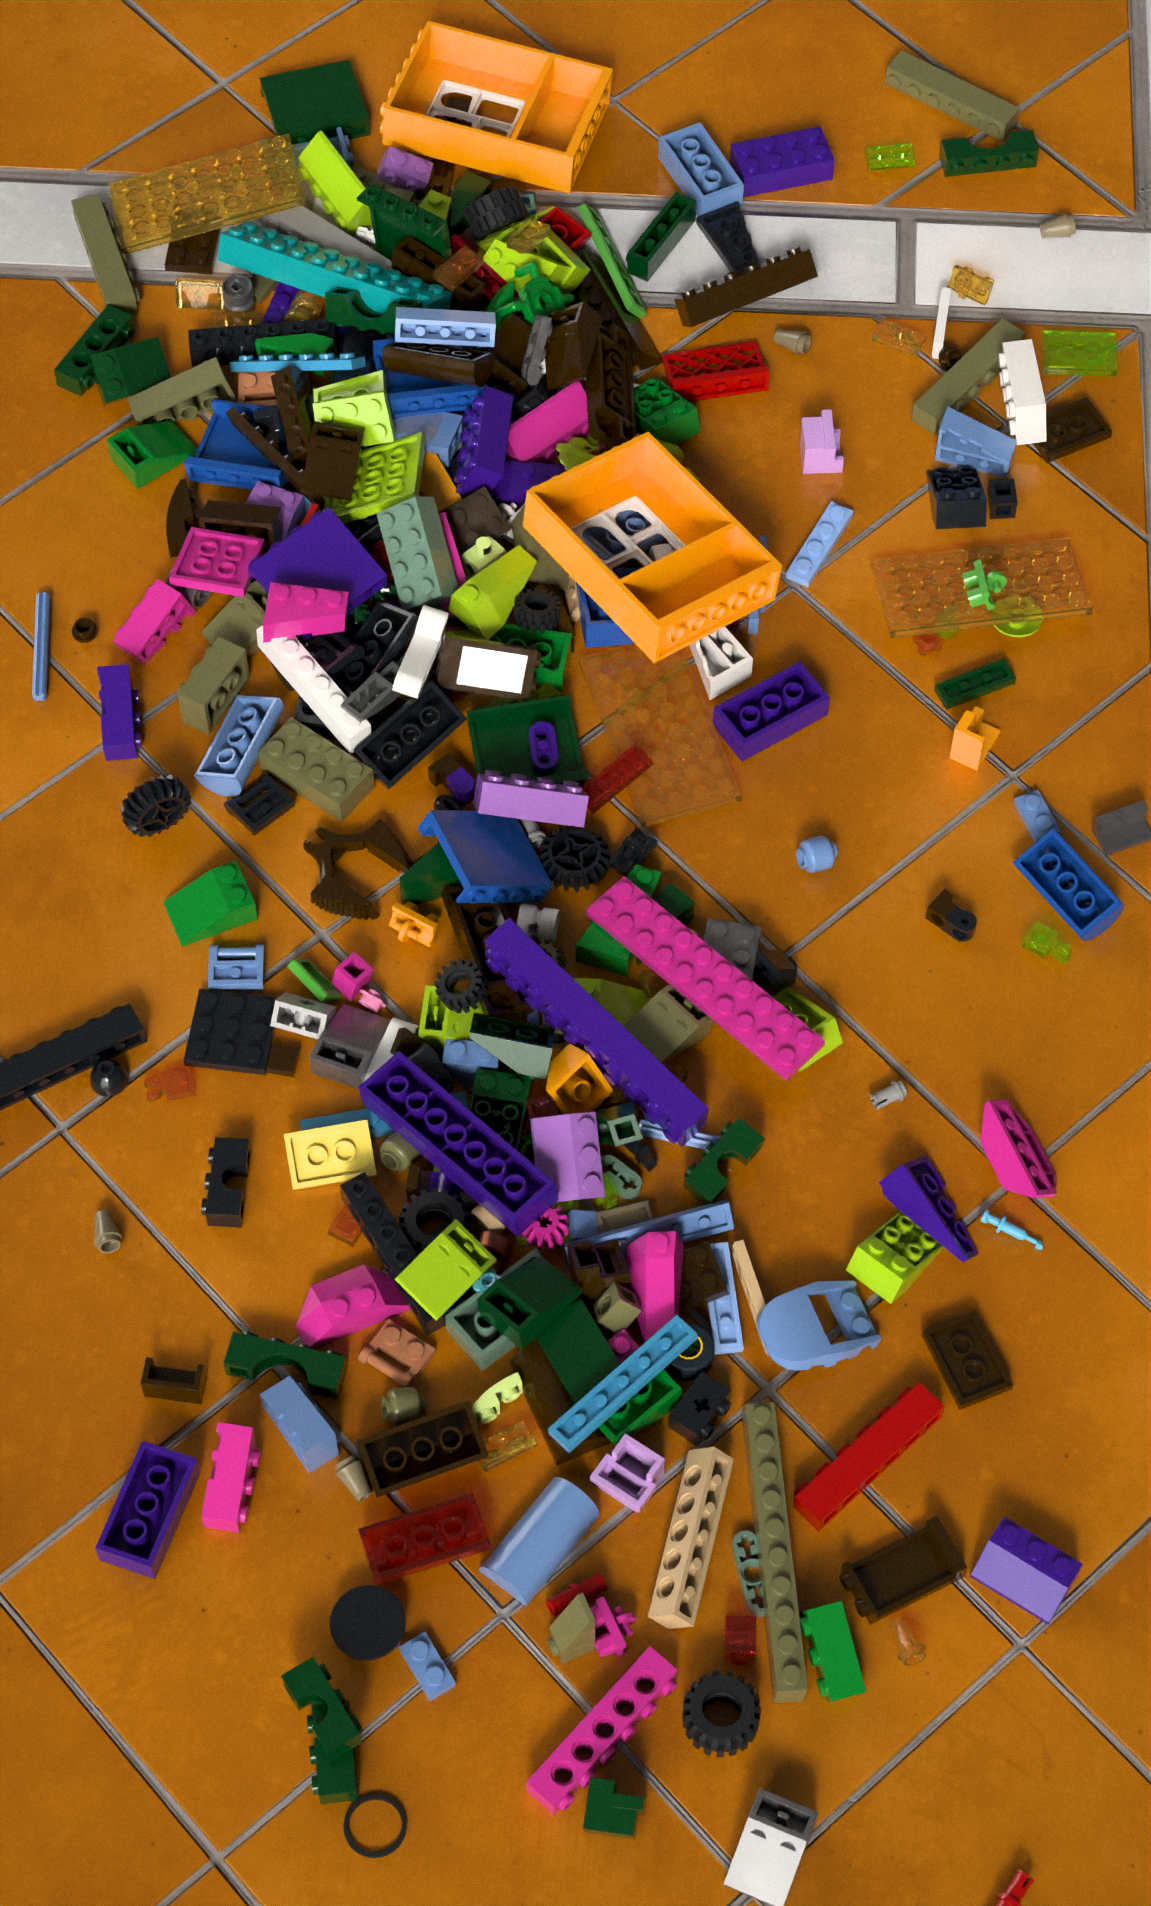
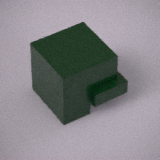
(611, 1812)

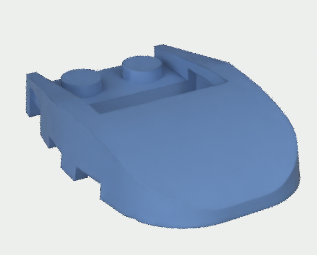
(796, 1335)

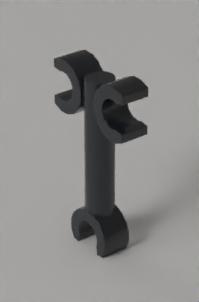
(642, 1154)

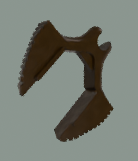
(333, 894)

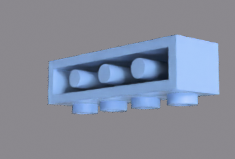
(445, 327)

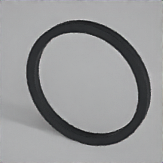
(375, 1854)

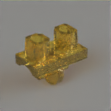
(970, 285)

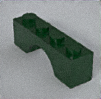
(963, 158)
(347, 308)
(614, 1125)
(252, 1355)

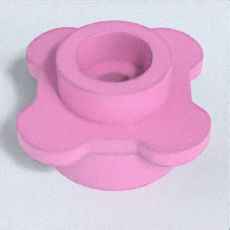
(371, 1000)

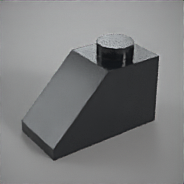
(531, 398)
(774, 971)

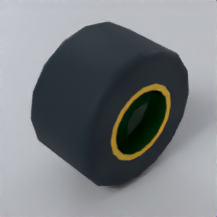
(701, 1360)

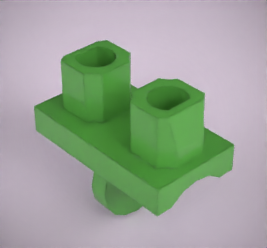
(992, 582)

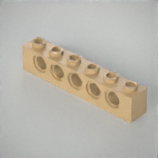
(691, 1538)

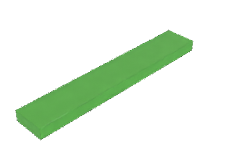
(612, 261)

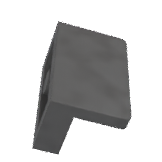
(1122, 828)

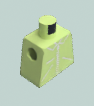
(481, 555)

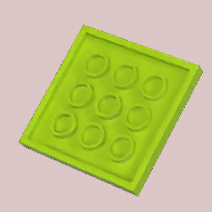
(384, 478)

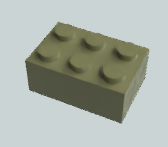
(213, 685)

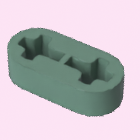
(621, 1173)

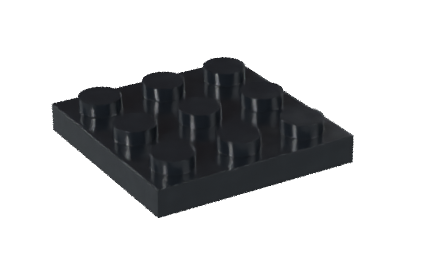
(231, 1032)

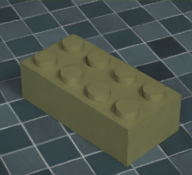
(316, 769)

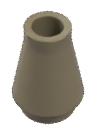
(1059, 227)
(795, 341)
(106, 1235)
(353, 1476)

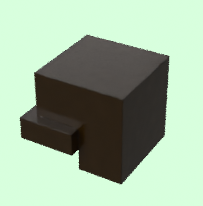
(597, 1268)

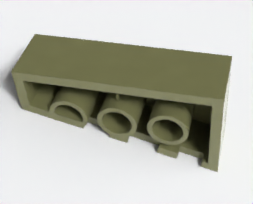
(183, 395)

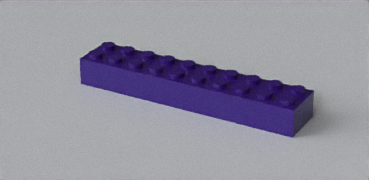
(595, 1032)

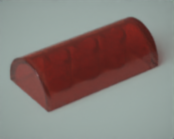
(424, 1539)

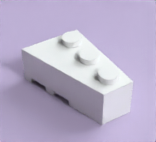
(721, 661)

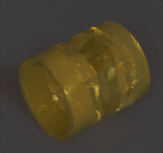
(305, 307)

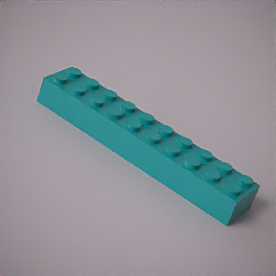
(321, 269)

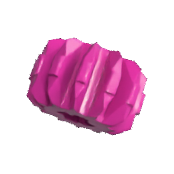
(553, 1233)

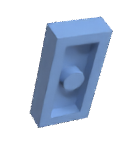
(1035, 815)
(427, 1666)

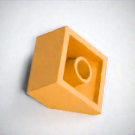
(576, 1082)

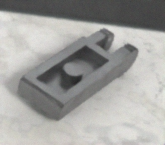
(535, 350)

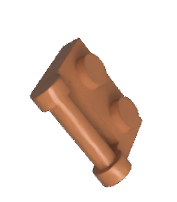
(256, 386)
(403, 1348)

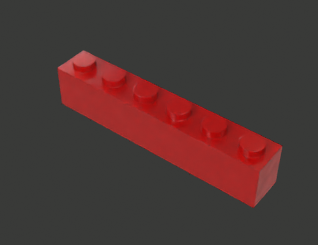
(868, 1456)

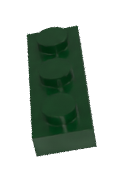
(975, 684)

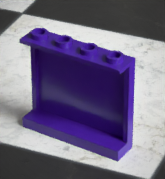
(321, 557)

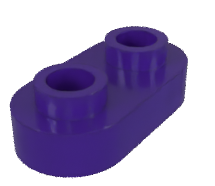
(543, 748)

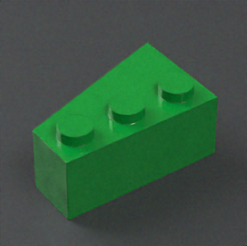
(832, 1651)

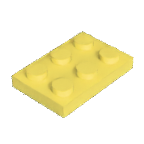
(329, 1154)

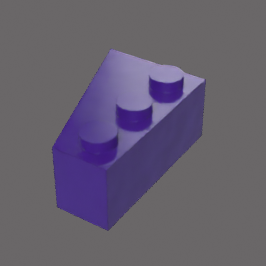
(519, 478)
(119, 713)

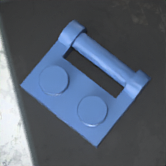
(236, 973)

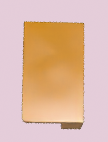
(972, 739)

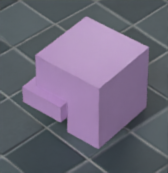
(820, 445)
(629, 1473)

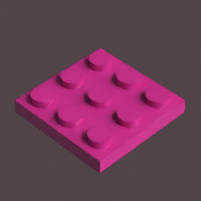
(216, 561)

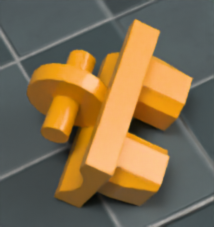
(413, 925)

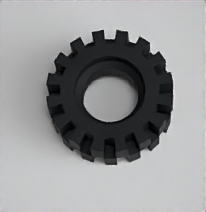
(537, 610)
(452, 976)

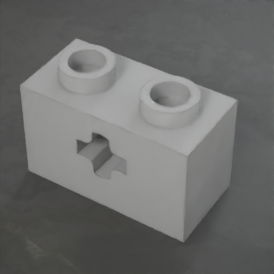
(301, 1015)

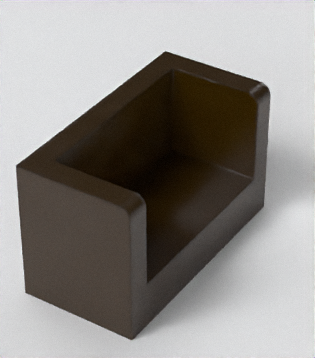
(173, 1383)

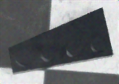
(728, 236)

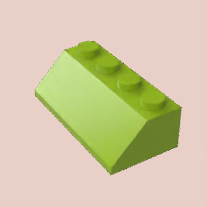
(334, 184)

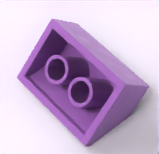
(569, 1154)

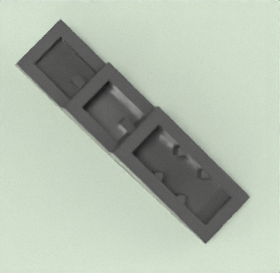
(373, 693)

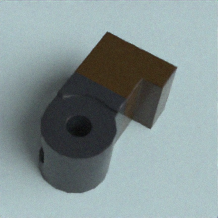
(951, 918)

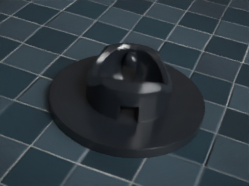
(367, 1623)

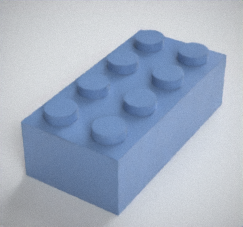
(700, 168)

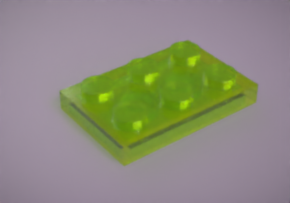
(1079, 353)

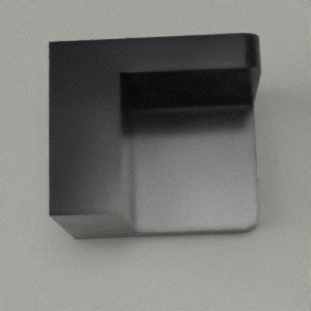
(271, 424)

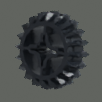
(155, 805)
(582, 846)

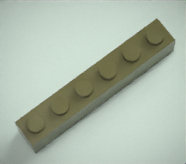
(952, 95)
(104, 253)
(965, 378)

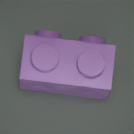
(404, 170)

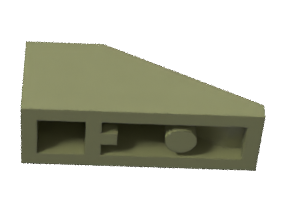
(573, 1631)

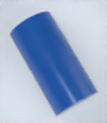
(1069, 886)

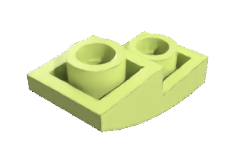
(488, 1405)

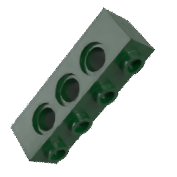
(107, 332)

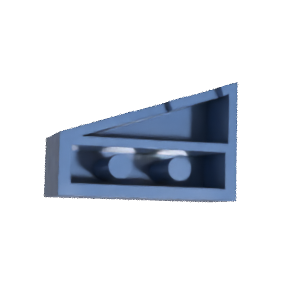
(300, 1423)

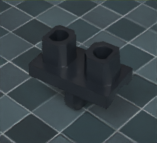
(633, 852)

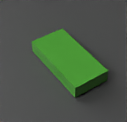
(314, 980)

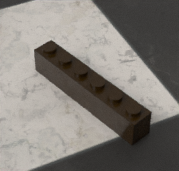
(745, 287)

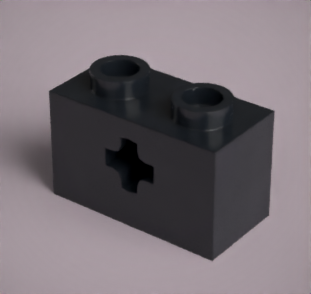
(706, 1394)

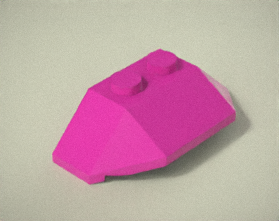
(1016, 1152)
(348, 1305)

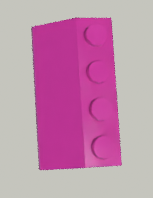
(553, 422)

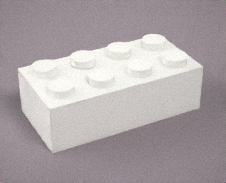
(1023, 392)

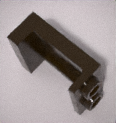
(509, 352)

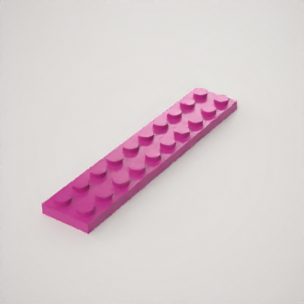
(705, 978)

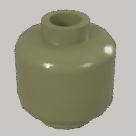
(398, 1153)
(402, 1405)

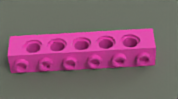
(648, 1668)

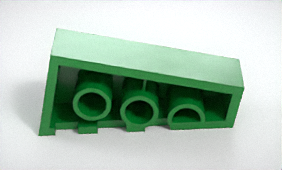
(600, 948)

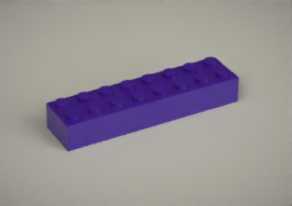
(459, 1143)

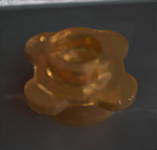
(924, 648)

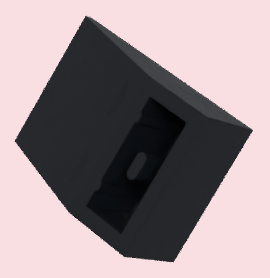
(956, 498)

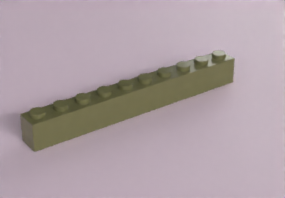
(774, 1553)

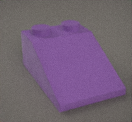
(291, 504)

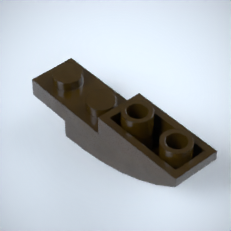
(180, 517)

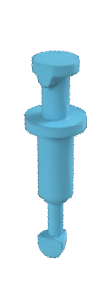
(1009, 1228)

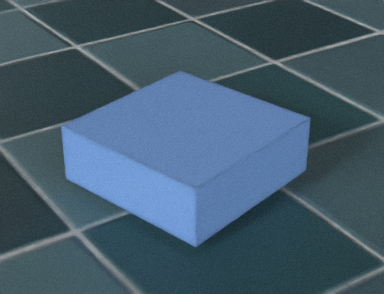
(582, 1224)

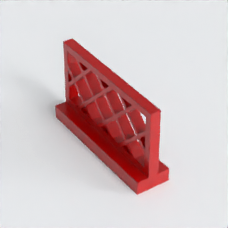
(717, 382)

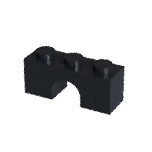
(229, 1159)

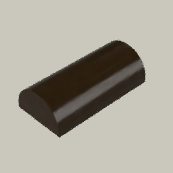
(439, 362)
(549, 1401)

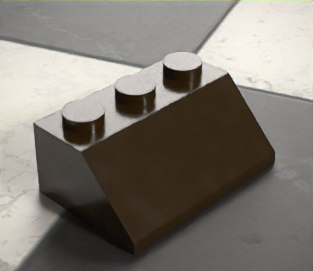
(244, 520)

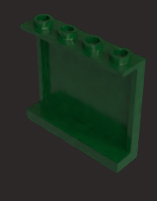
(316, 101)
(396, 218)
(502, 738)

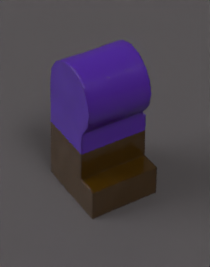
(454, 778)
(423, 1179)

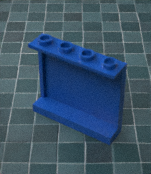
(420, 395)
(228, 457)
(488, 856)

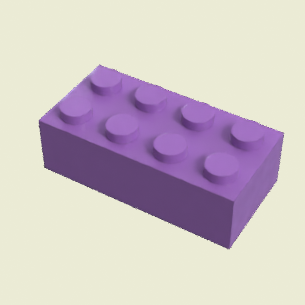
(530, 799)

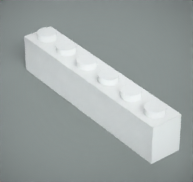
(315, 688)

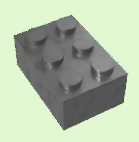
(735, 943)

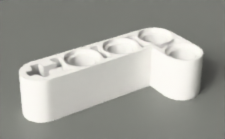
(421, 652)

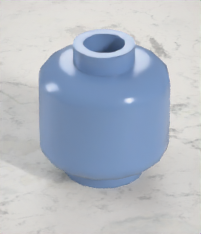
(816, 854)

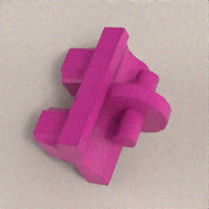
(613, 1640)

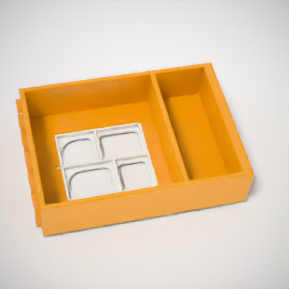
(556, 98)
(670, 602)

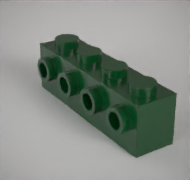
(661, 236)

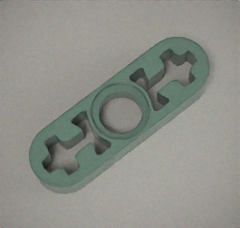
(739, 1554)

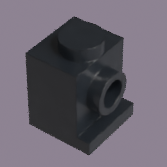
(1002, 498)

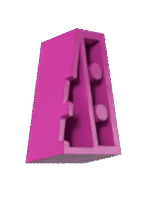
(303, 610)
(152, 621)
(231, 1478)

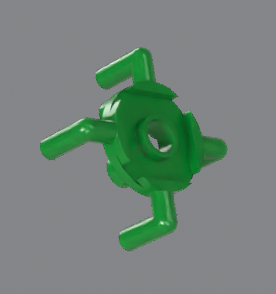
(530, 293)

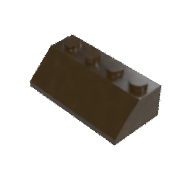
(421, 1449)

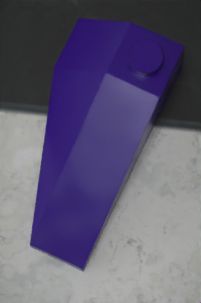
(918, 1193)

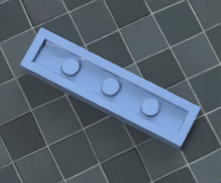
(819, 544)
(724, 1311)

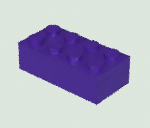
(782, 161)
(483, 441)
(770, 711)
(148, 1509)

